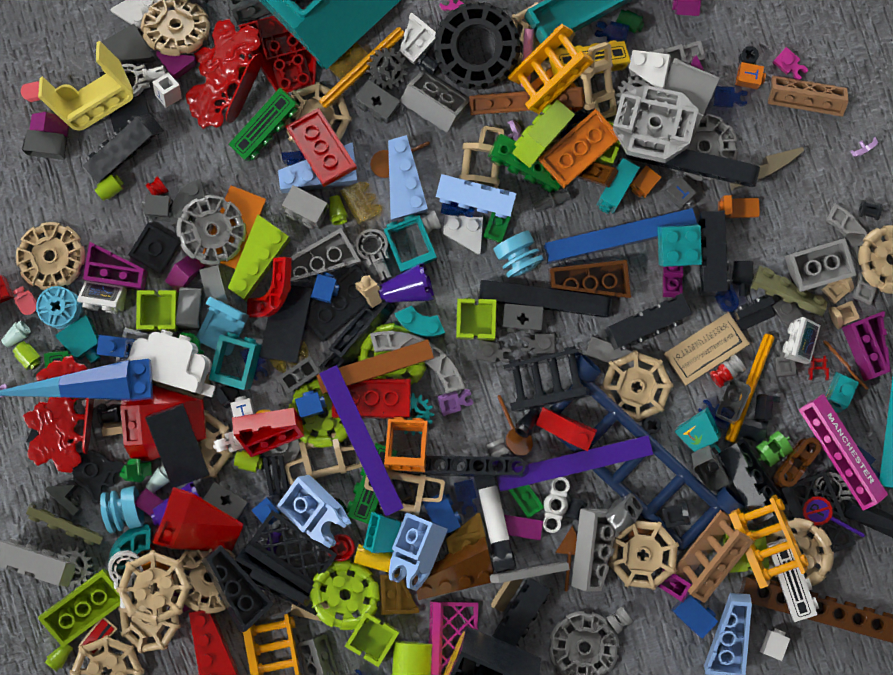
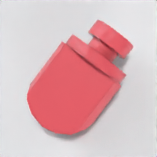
(30, 91)
(25, 301)

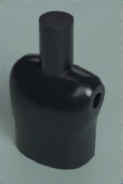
(742, 275)

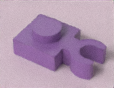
(451, 402)

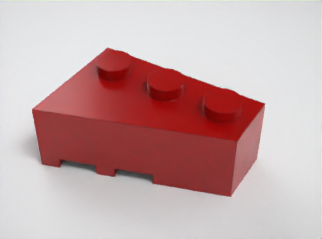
(267, 430)

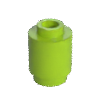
(109, 187)
(27, 355)
(248, 463)

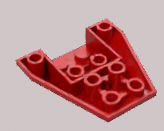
(285, 59)
(136, 433)
(195, 524)

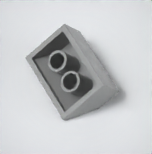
(434, 100)
(820, 265)

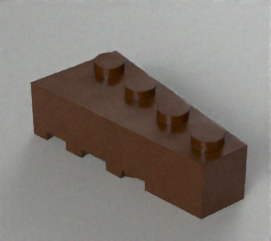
(597, 278)
(458, 571)

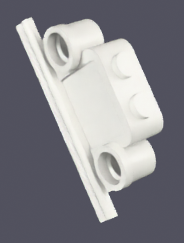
(174, 361)

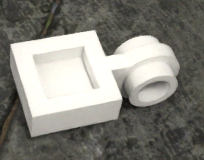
(230, 440)

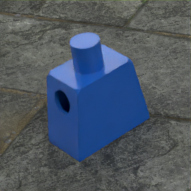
(114, 346)

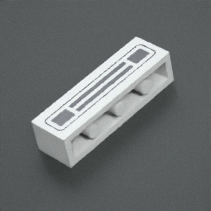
(794, 586)

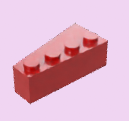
(210, 646)

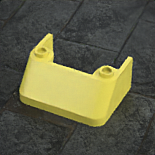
(93, 101)

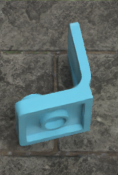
(220, 320)

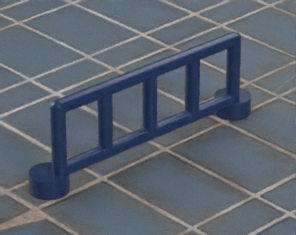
(723, 500)

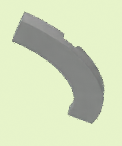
(854, 234)
(440, 364)

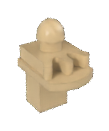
(369, 290)

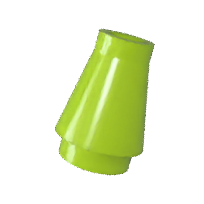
(337, 212)
(58, 657)

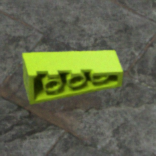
(257, 257)

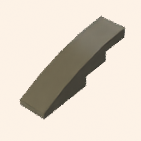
(773, 164)

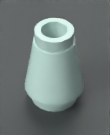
(16, 334)
(157, 480)

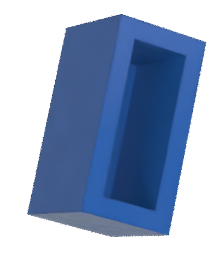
(442, 513)
(695, 615)

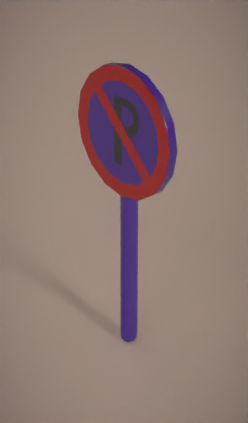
(820, 512)

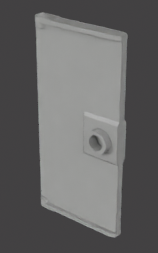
(694, 84)

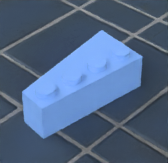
(304, 178)
(476, 195)
(731, 638)

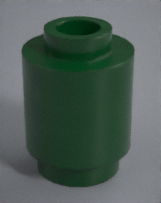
(630, 18)

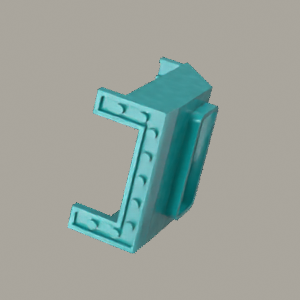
(329, 26)

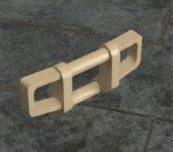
(592, 100)
(468, 148)
(326, 471)
(415, 509)

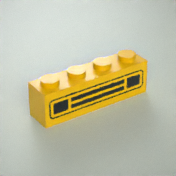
(619, 53)

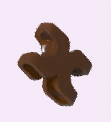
(796, 462)

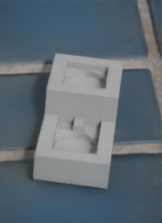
(213, 283)

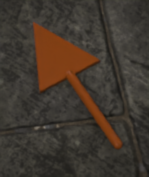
(568, 546)

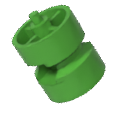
(773, 449)

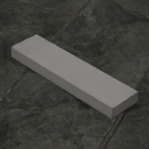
(604, 352)
(529, 572)

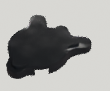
(96, 472)

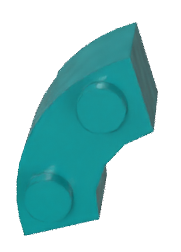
(418, 324)
(132, 540)

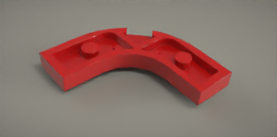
(276, 296)

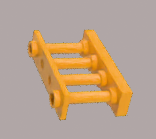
(559, 82)
(756, 556)
(254, 650)

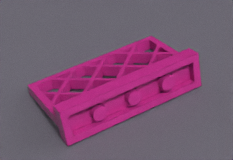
(436, 630)

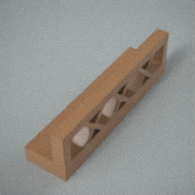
(808, 97)

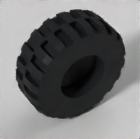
(448, 45)

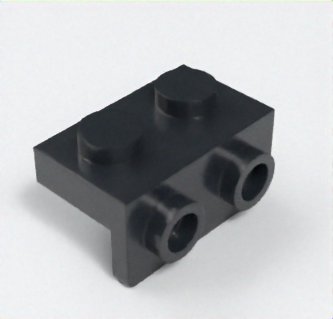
(754, 314)

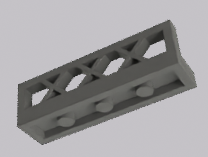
(248, 10)
(320, 656)

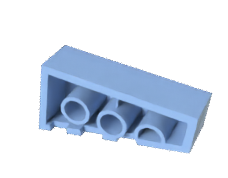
(405, 186)

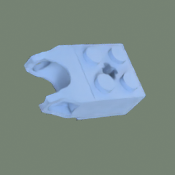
(313, 510)
(415, 550)

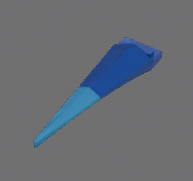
(114, 381)

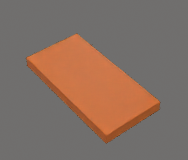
(579, 148)
(249, 206)

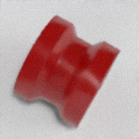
(157, 187)
(721, 376)

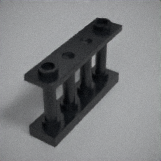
(540, 398)

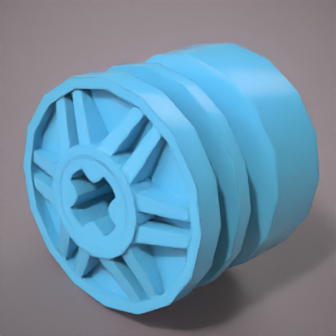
(518, 254)
(66, 299)
(120, 510)

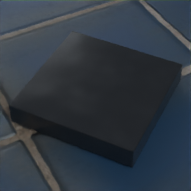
(154, 248)

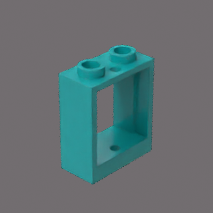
(612, 196)
(394, 227)
(246, 381)

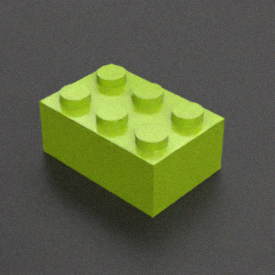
(543, 133)

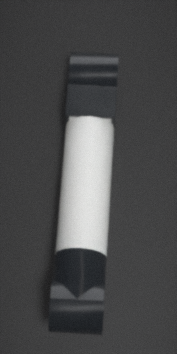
(496, 526)

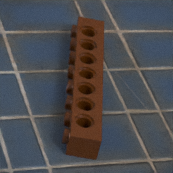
(826, 616)

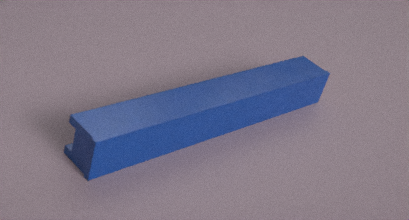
(614, 236)

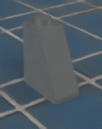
(129, 46)

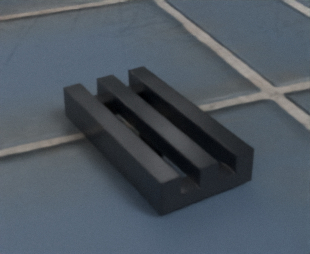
(278, 491)

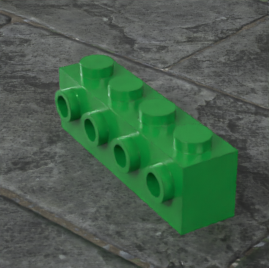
(502, 154)

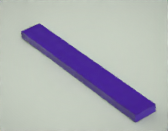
(361, 440)
(580, 462)

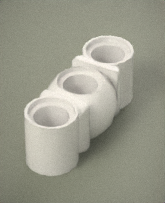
(561, 496)

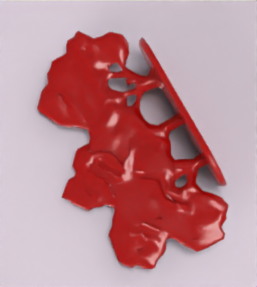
(221, 69)
(56, 422)

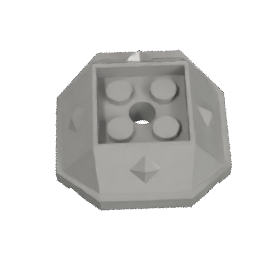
(656, 106)

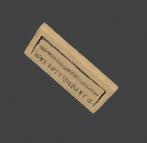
(706, 349)

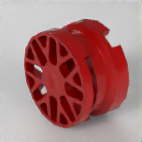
(344, 547)

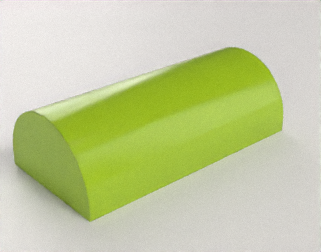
(81, 608)
(411, 658)

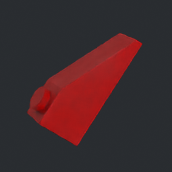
(566, 428)

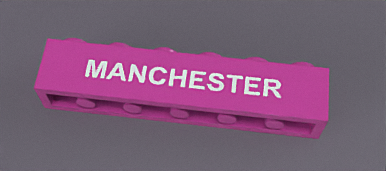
(843, 452)

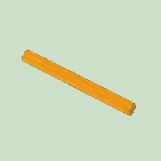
(359, 69)
(752, 381)

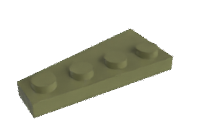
(782, 286)
(90, 537)

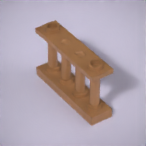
(722, 562)

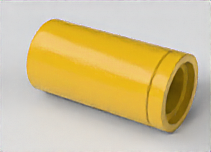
(377, 561)

